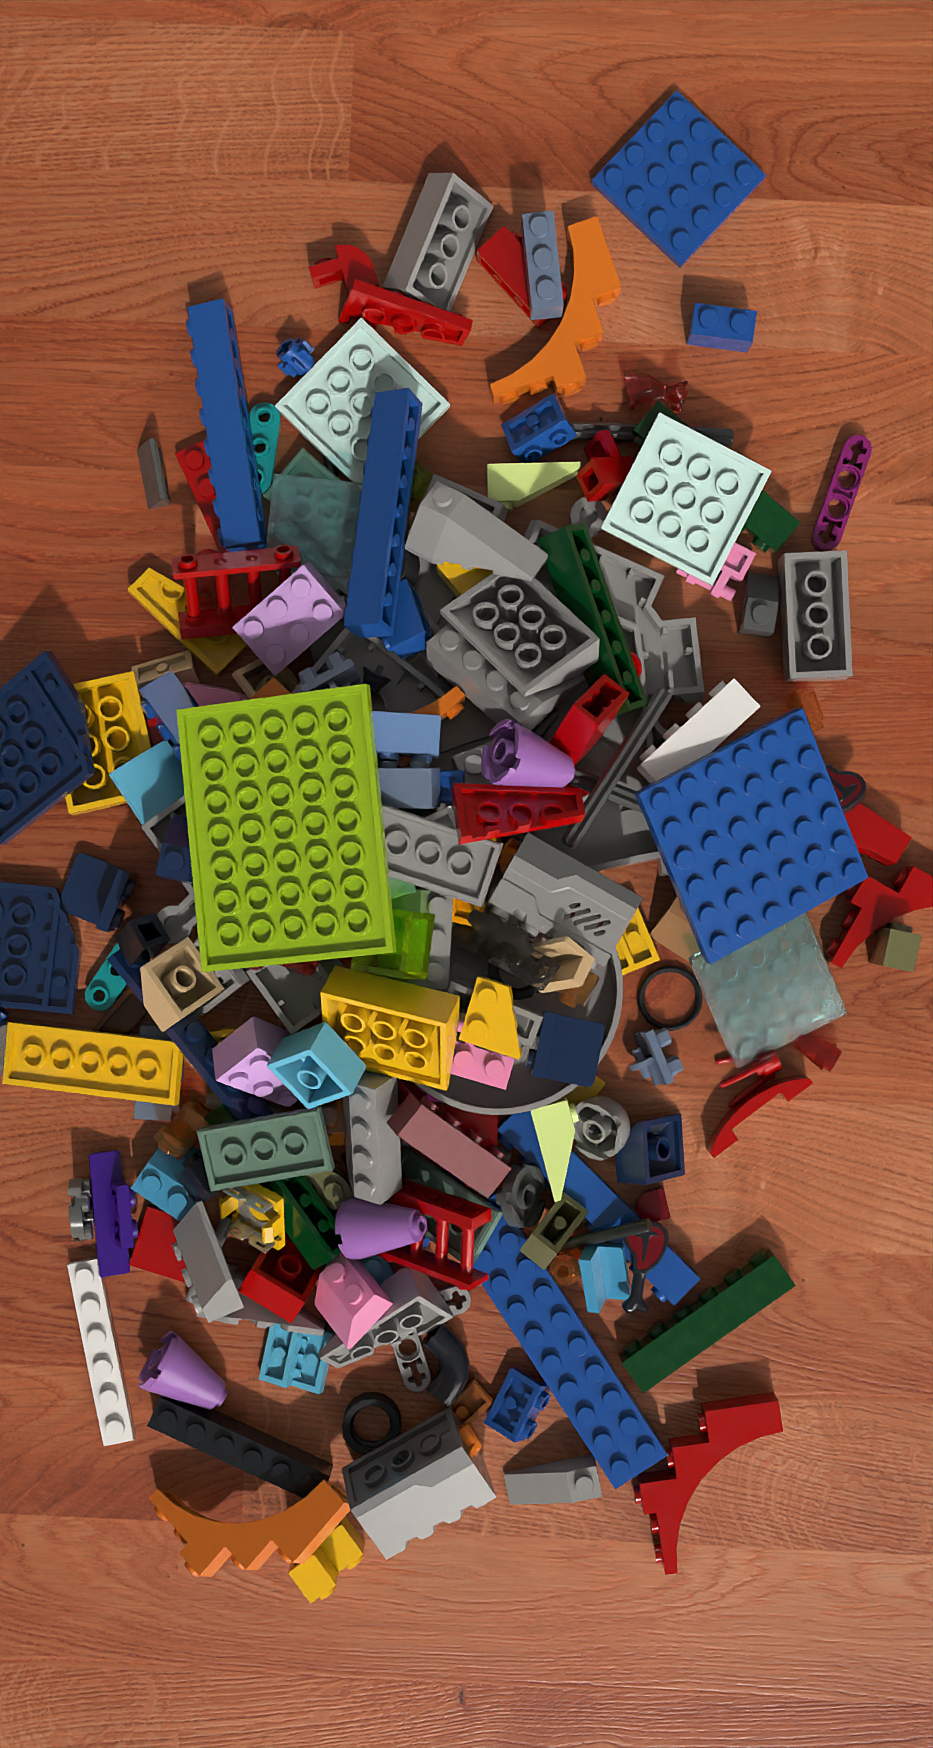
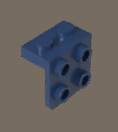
(98, 892)
(566, 1049)

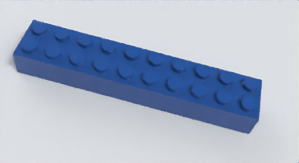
(568, 1357)

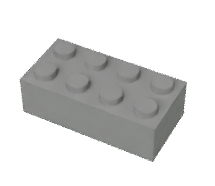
(815, 616)

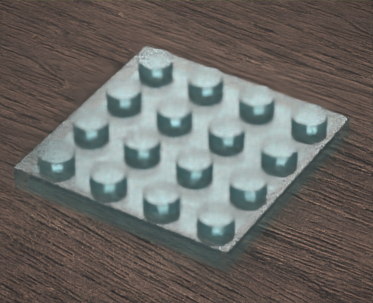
(770, 991)

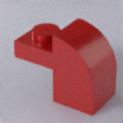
(349, 265)
(605, 468)

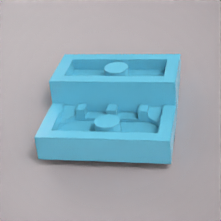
(150, 781)
(294, 1359)

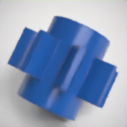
(295, 357)

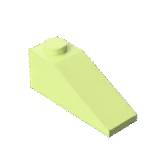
(521, 482)
(555, 1136)

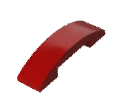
(723, 1135)

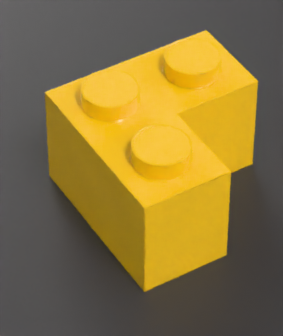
(320, 1572)

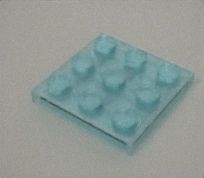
(318, 519)

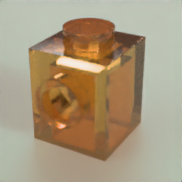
(581, 994)

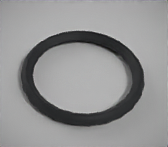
(690, 977)

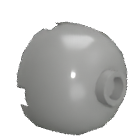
(601, 1127)

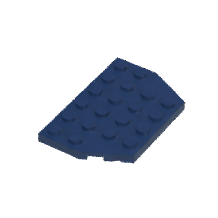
(41, 743)
(37, 950)

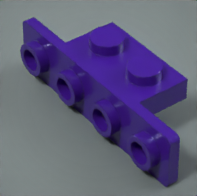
(111, 1213)

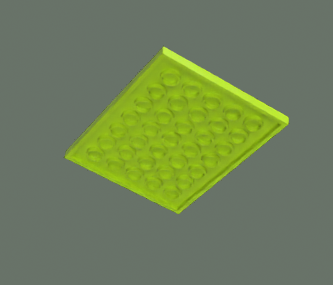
(286, 829)

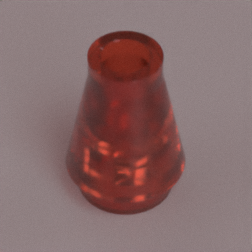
(818, 1051)

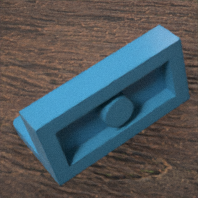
(604, 1274)

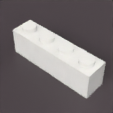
(701, 733)

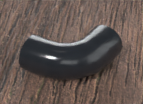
(452, 1364)

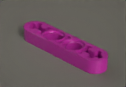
(840, 493)

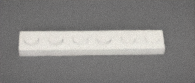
(101, 1352)

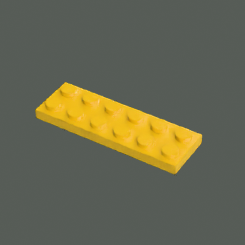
(93, 1063)

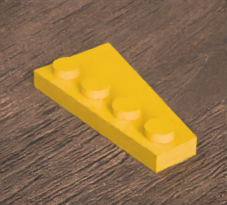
(164, 600)

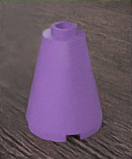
(524, 759)
(376, 1228)
(182, 1374)

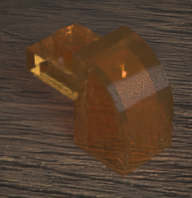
(180, 1134)

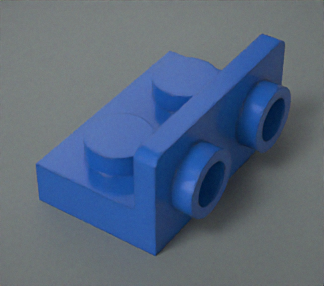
(538, 430)
(518, 1405)

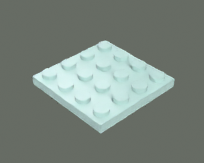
(337, 395)
(685, 499)

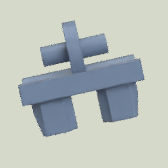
(340, 674)
(651, 1058)

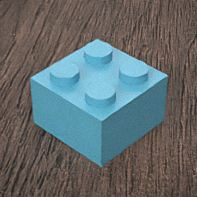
(316, 1065)

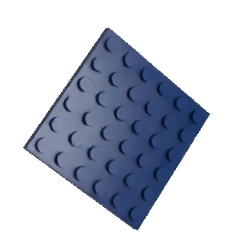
(752, 835)

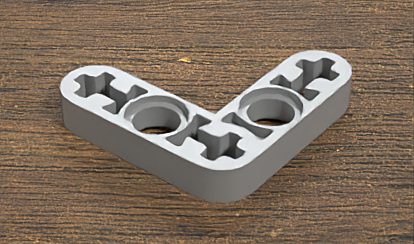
(423, 1365)

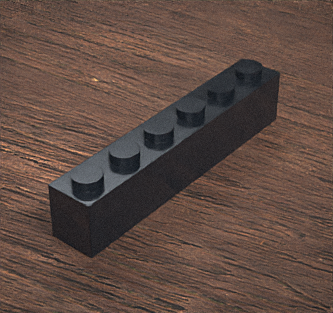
(240, 1446)

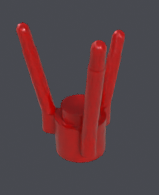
(763, 1066)

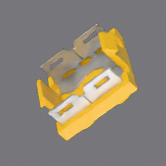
(256, 1215)

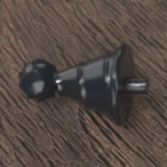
(375, 679)

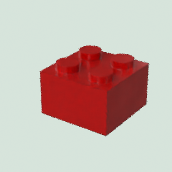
(281, 1280)

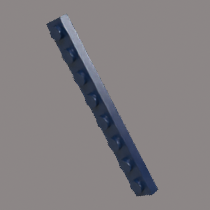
(197, 1047)

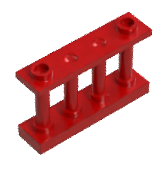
(219, 621)
(445, 1210)

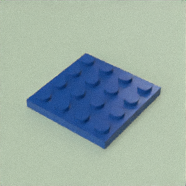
(678, 179)

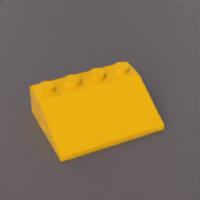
(116, 736)
(393, 1025)

